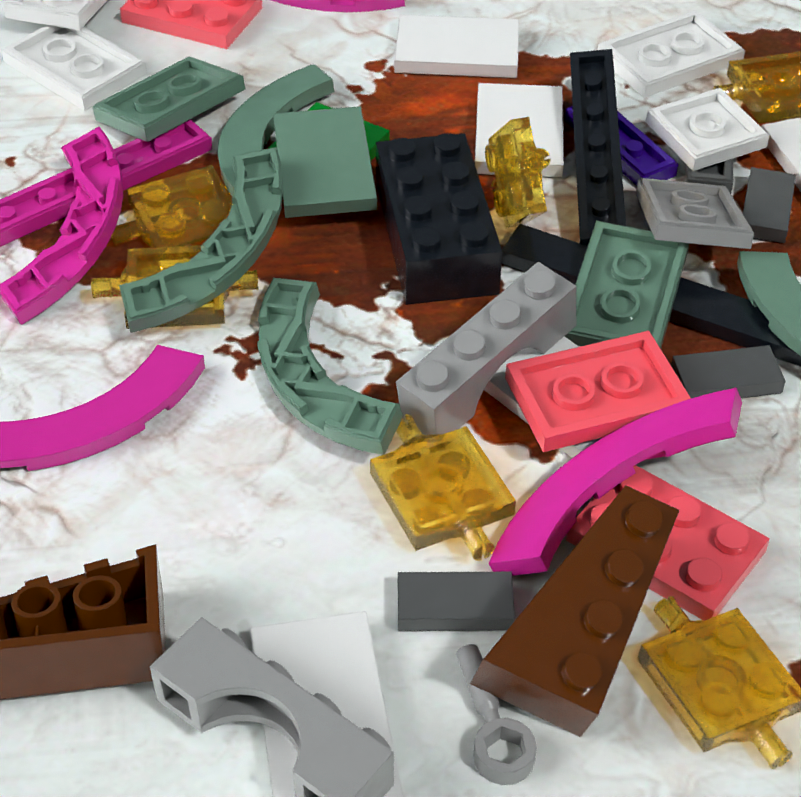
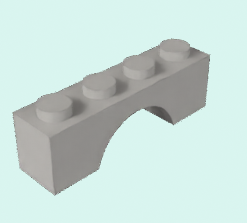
(448, 382)
(217, 681)

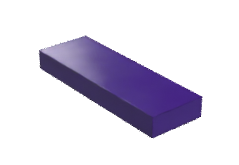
(638, 153)

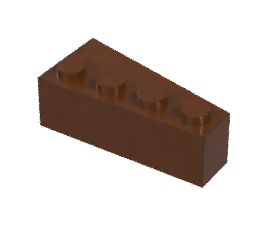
(576, 627)
(83, 629)

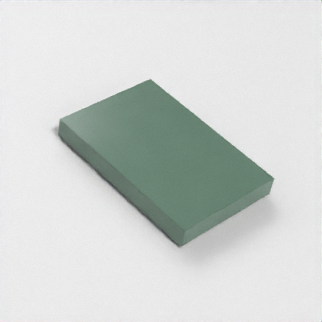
(168, 98)
(324, 162)
(626, 284)

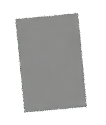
(693, 213)

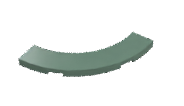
(254, 122)
(223, 255)
(776, 292)
(302, 381)

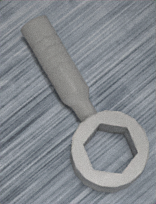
(495, 729)

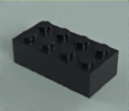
(437, 219)

